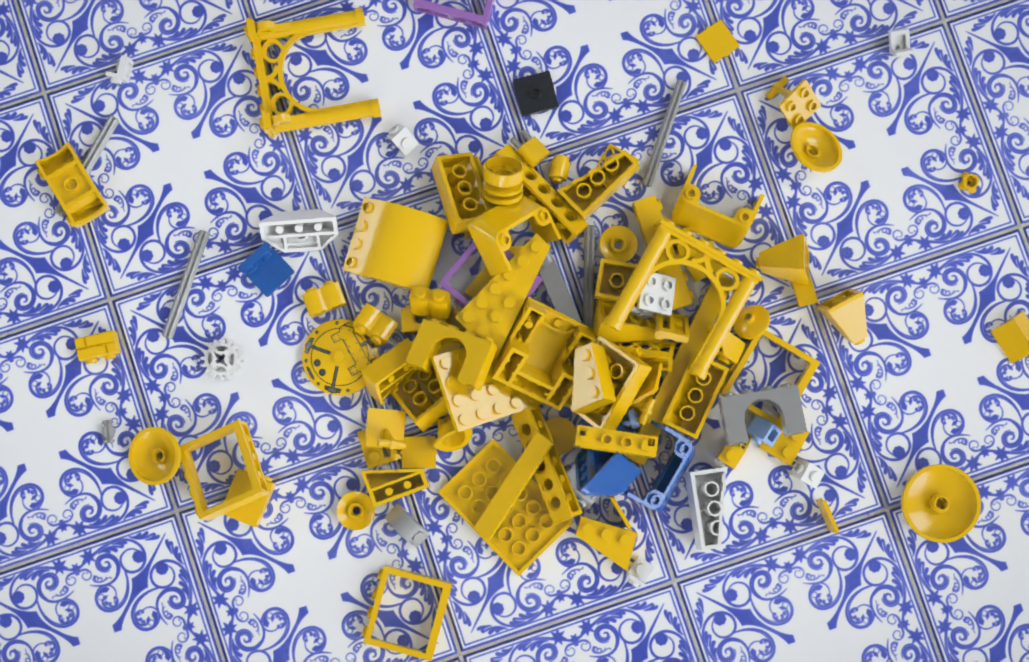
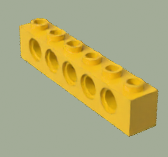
(536, 188)
(551, 468)

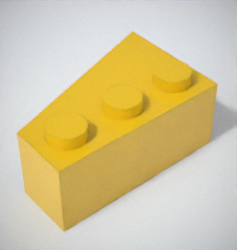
(393, 483)

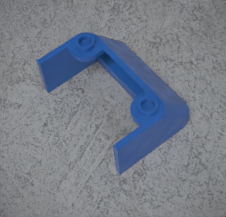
(604, 471)
(671, 475)

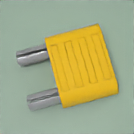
(532, 151)

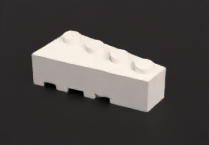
(707, 505)

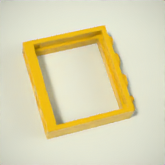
(802, 382)
(614, 441)
(251, 462)
(378, 594)

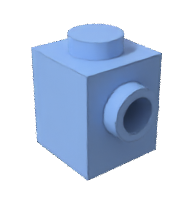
(763, 431)

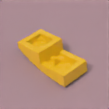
(804, 294)

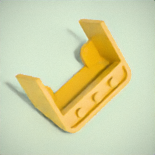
(708, 222)
(492, 227)

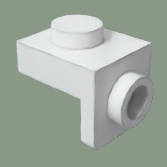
(900, 43)
(402, 139)
(807, 472)

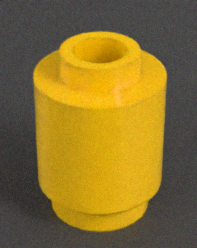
(559, 169)

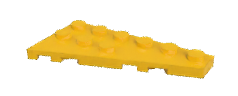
(500, 301)

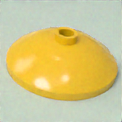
(816, 147)
(146, 456)

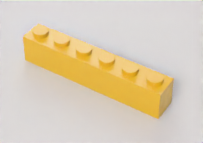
(647, 214)

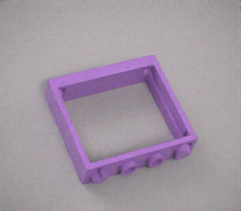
(455, 14)
(462, 301)

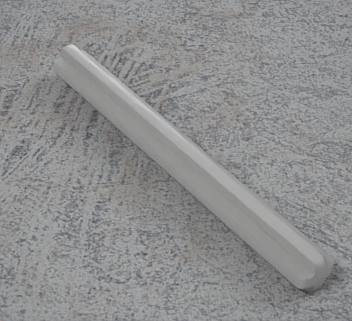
(664, 133)
(95, 151)
(185, 284)
(588, 287)

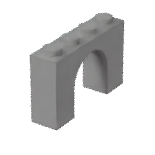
(784, 399)

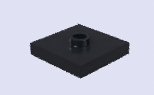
(535, 93)

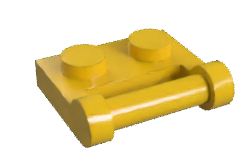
(677, 327)
(375, 456)

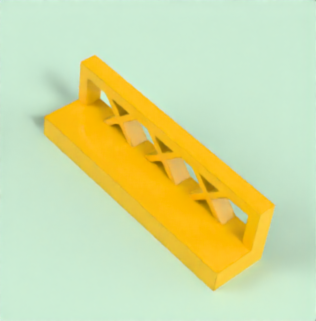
(653, 354)

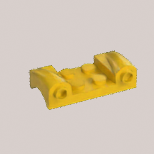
(72, 186)

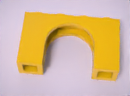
(434, 336)

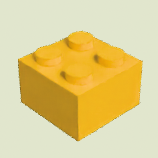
(612, 279)

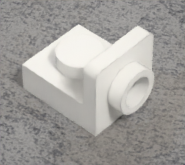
(123, 69)
(639, 572)

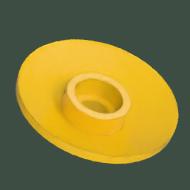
(622, 235)
(756, 325)
(348, 517)

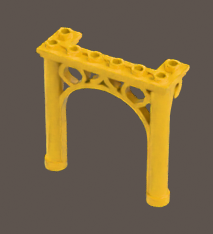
(298, 29)
(727, 313)

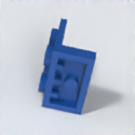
(266, 269)

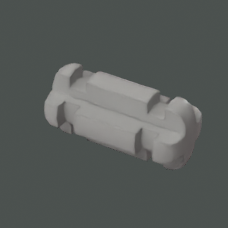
(108, 431)

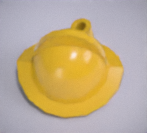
(448, 439)

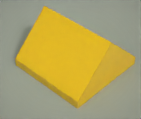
(1013, 337)

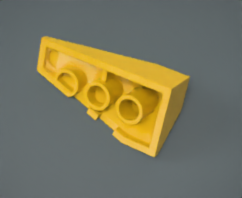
(633, 329)

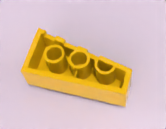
(599, 184)

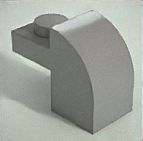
(406, 525)

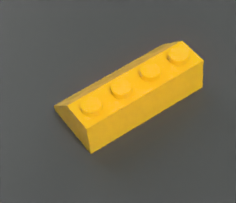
(459, 189)
(694, 400)

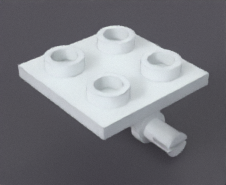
(656, 296)

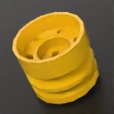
(503, 180)

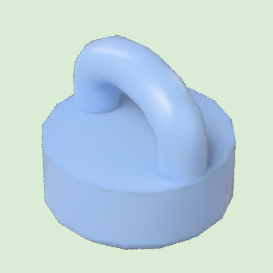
(632, 415)

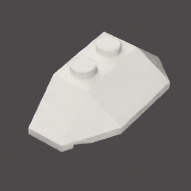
(299, 230)

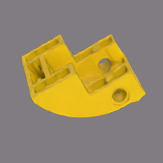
(395, 244)
(542, 353)

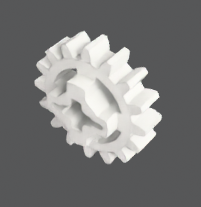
(216, 364)

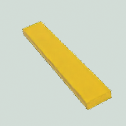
(513, 485)

